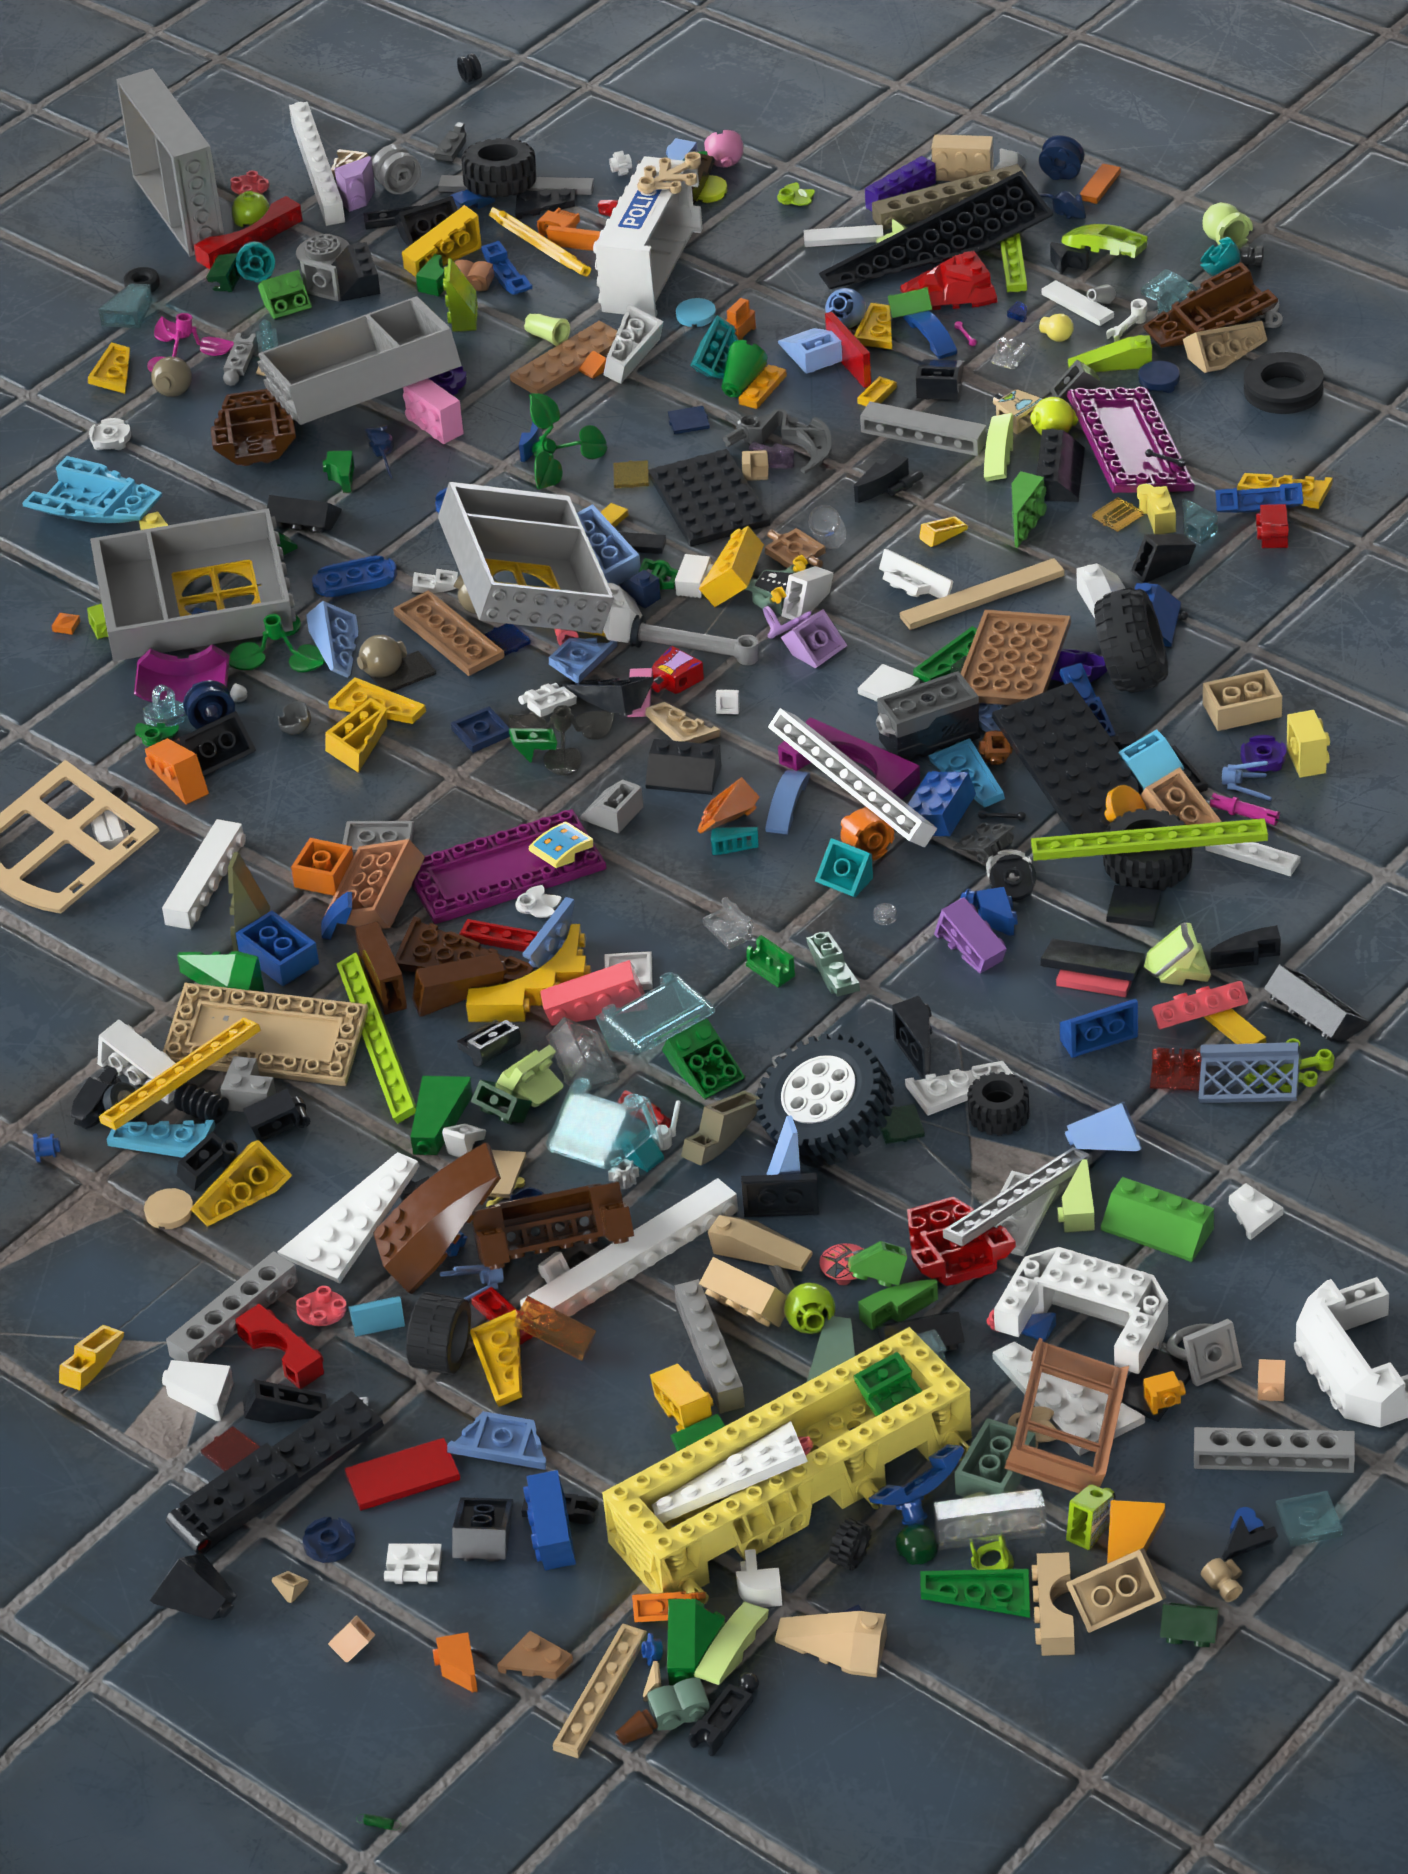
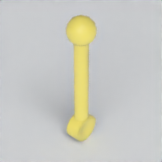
(520, 1183)

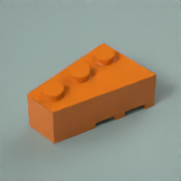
(177, 769)

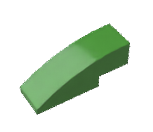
(897, 1302)

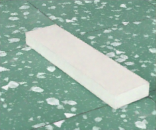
(842, 235)
(1077, 303)
(1259, 855)

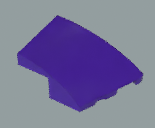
(1093, 664)

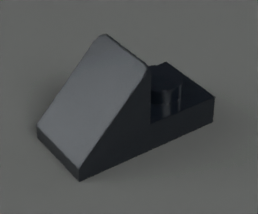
(1066, 256)
(1243, 1542)

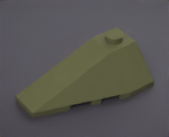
(247, 899)

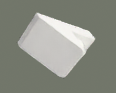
(1010, 158)
(460, 1138)

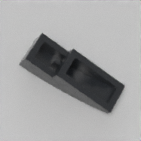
(880, 478)
(1246, 948)

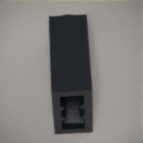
(1161, 555)

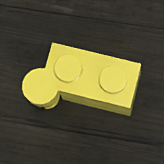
(1158, 506)

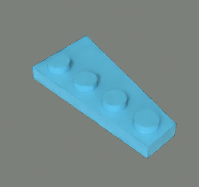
(160, 1138)

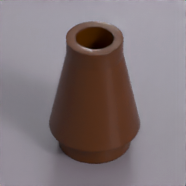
(637, 1727)

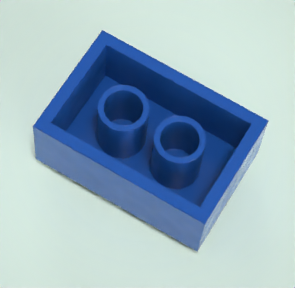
(943, 799)
(280, 946)
(549, 1520)

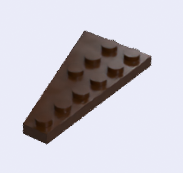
(429, 946)

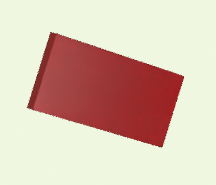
(854, 354)
(402, 1474)

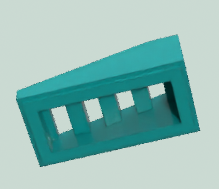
(722, 843)

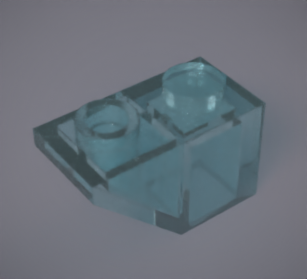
(1198, 522)

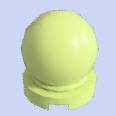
(1226, 221)

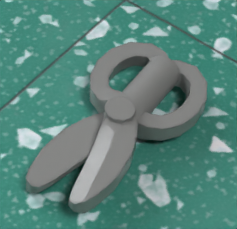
(1269, 318)

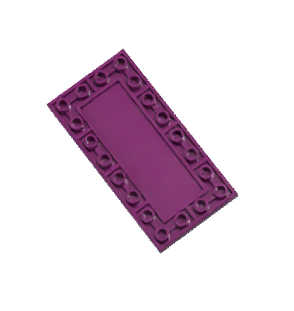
(1120, 430)
(496, 869)

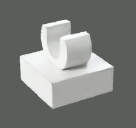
(727, 702)
(553, 1267)

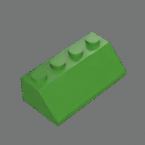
(1158, 1219)

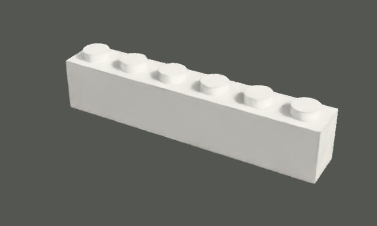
(203, 874)

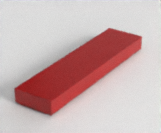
(498, 935)

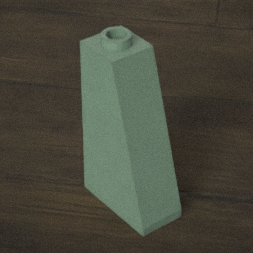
(833, 1347)

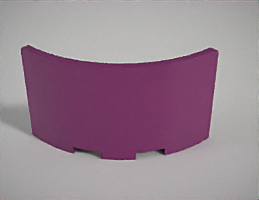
(179, 674)

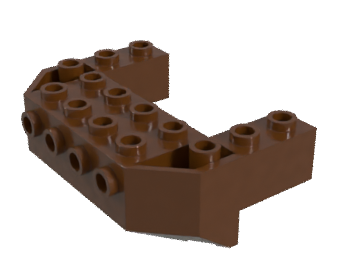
(599, 1203)

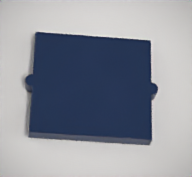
(688, 419)

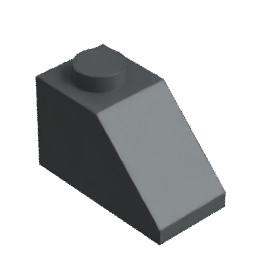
(1075, 377)

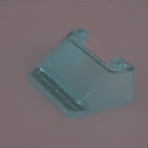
(654, 1016)
(600, 1129)

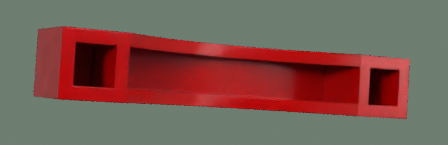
(279, 217)

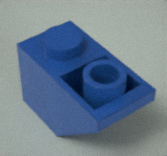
(996, 909)

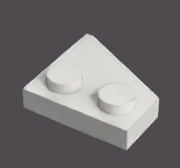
(1254, 1209)

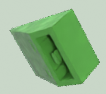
(1027, 504)

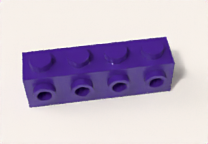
(908, 178)

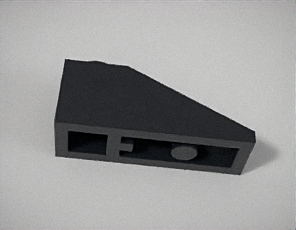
(281, 1403)

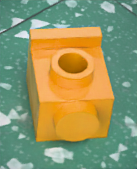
(1163, 1391)

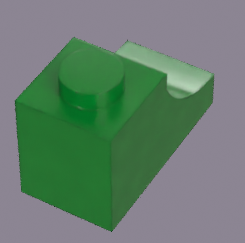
(431, 277)
(340, 468)

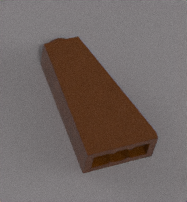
(449, 982)

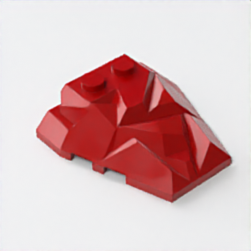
(956, 282)
(945, 1259)

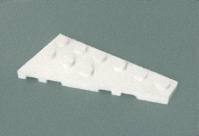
(1075, 1407)
(755, 1463)

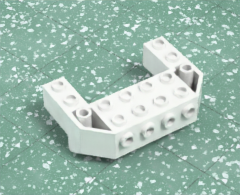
(1093, 1289)
(1355, 1389)

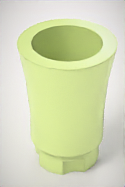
(548, 328)

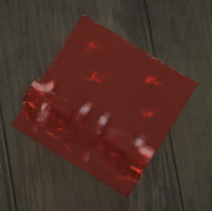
(1175, 1070)

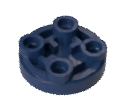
(1159, 376)

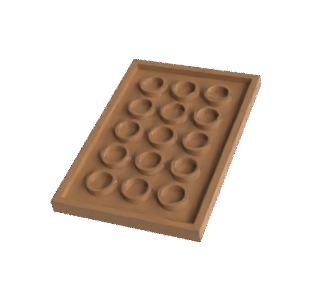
(1014, 655)

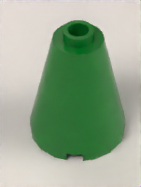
(742, 367)

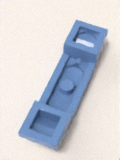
(784, 801)

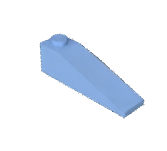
(786, 1154)

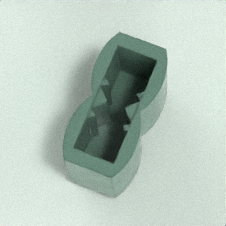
(678, 1703)

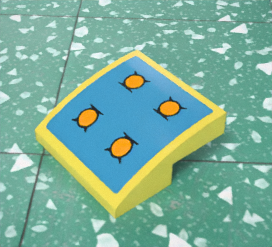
(560, 844)

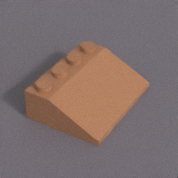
(379, 881)

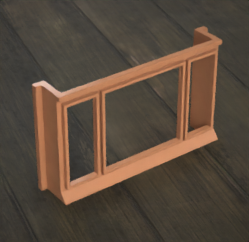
(1051, 1467)

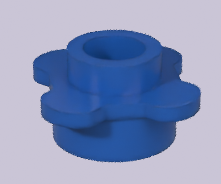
(652, 1649)

